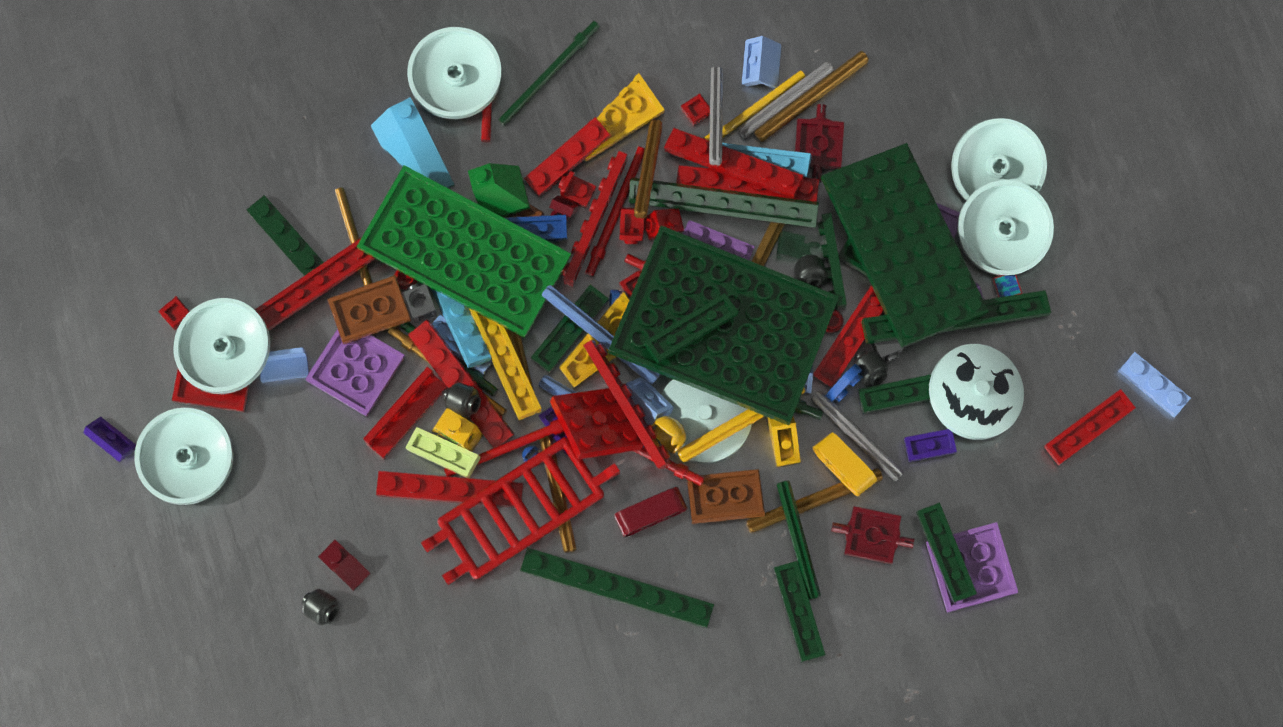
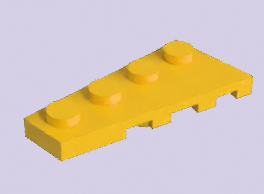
(628, 113)
(579, 364)

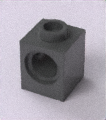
(422, 312)
(888, 350)

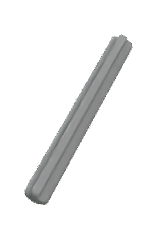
(785, 99)
(716, 116)
(857, 436)

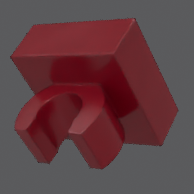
(564, 206)

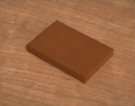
(369, 309)
(726, 497)

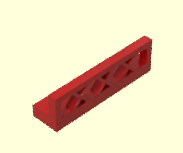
(405, 413)

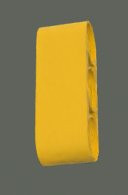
(845, 464)

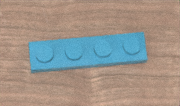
(790, 160)
(463, 330)

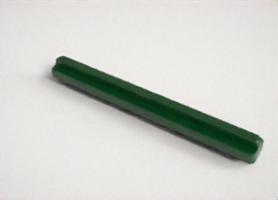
(798, 539)

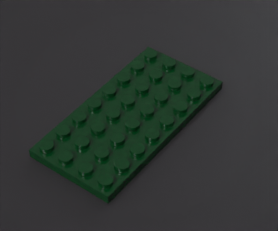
(904, 245)

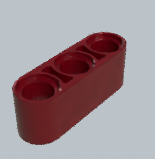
(650, 511)

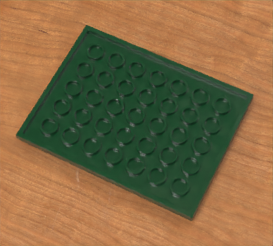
(751, 359)

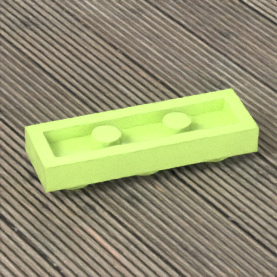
(443, 452)

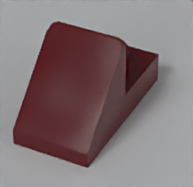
(344, 565)

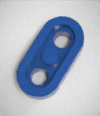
(851, 378)

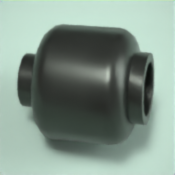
(811, 270)
(873, 367)
(462, 399)
(320, 607)

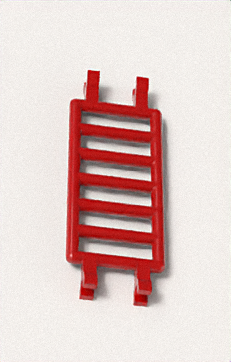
(536, 532)

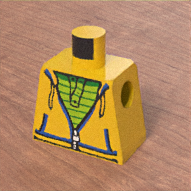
(457, 430)

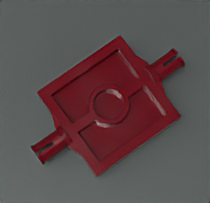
(822, 139)
(872, 535)

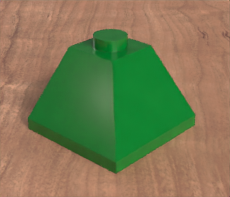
(499, 188)

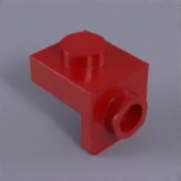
(666, 217)
(630, 227)

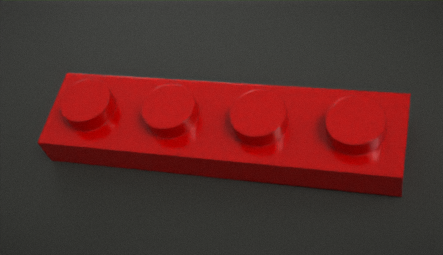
(567, 157)
(1089, 427)

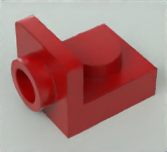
(576, 189)

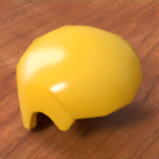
(670, 433)

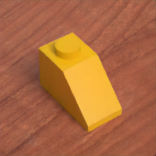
(784, 442)

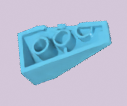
(409, 142)

